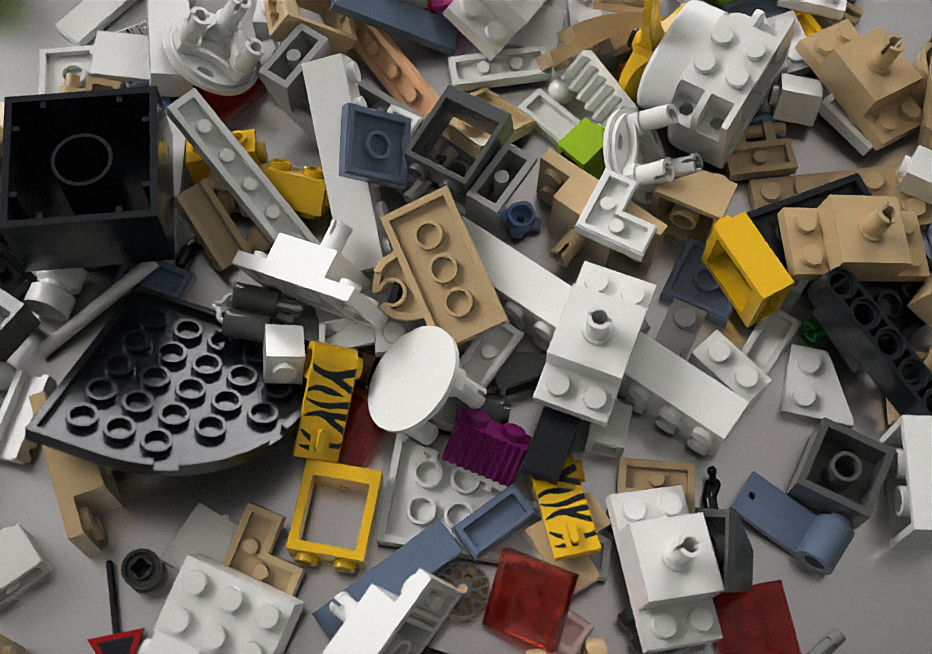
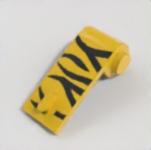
(326, 400)
(566, 512)

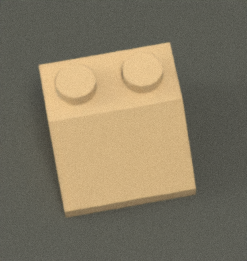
(692, 204)

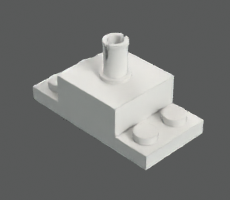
(490, 22)
(315, 275)
(593, 343)
(666, 567)
(393, 622)

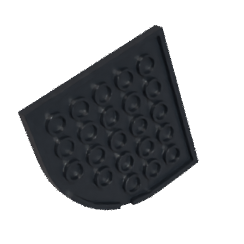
(167, 394)

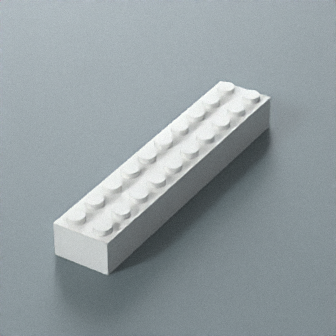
(655, 379)

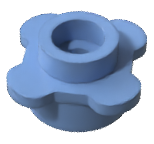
(524, 210)

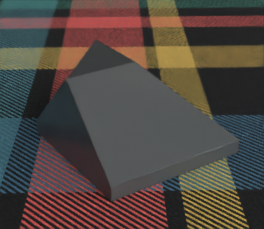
(731, 548)

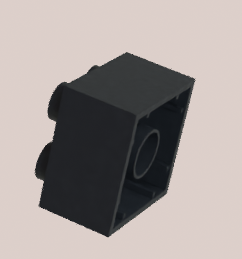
(87, 179)

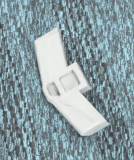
(356, 335)

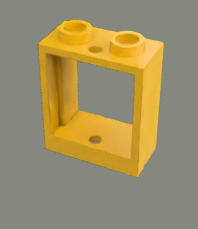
(746, 268)
(345, 478)

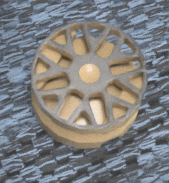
(473, 584)

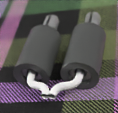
(254, 300)

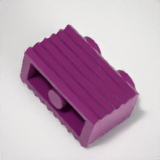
(487, 446)

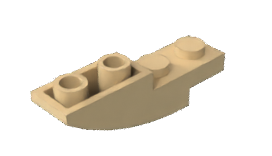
(599, 34)

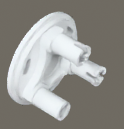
(213, 50)
(637, 152)
(417, 381)

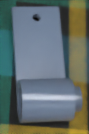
(810, 538)

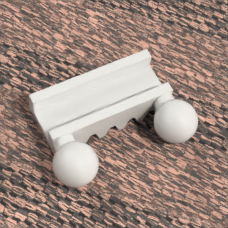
(594, 87)
(17, 411)

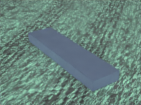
(402, 20)
(426, 551)

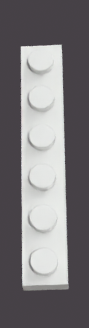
(236, 168)

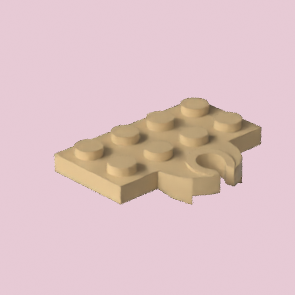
(437, 270)

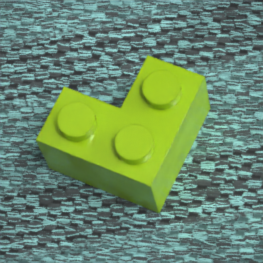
(584, 147)

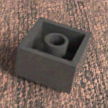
(841, 472)

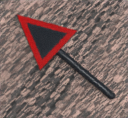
(118, 642)

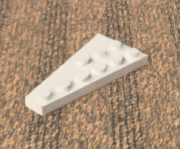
(430, 489)

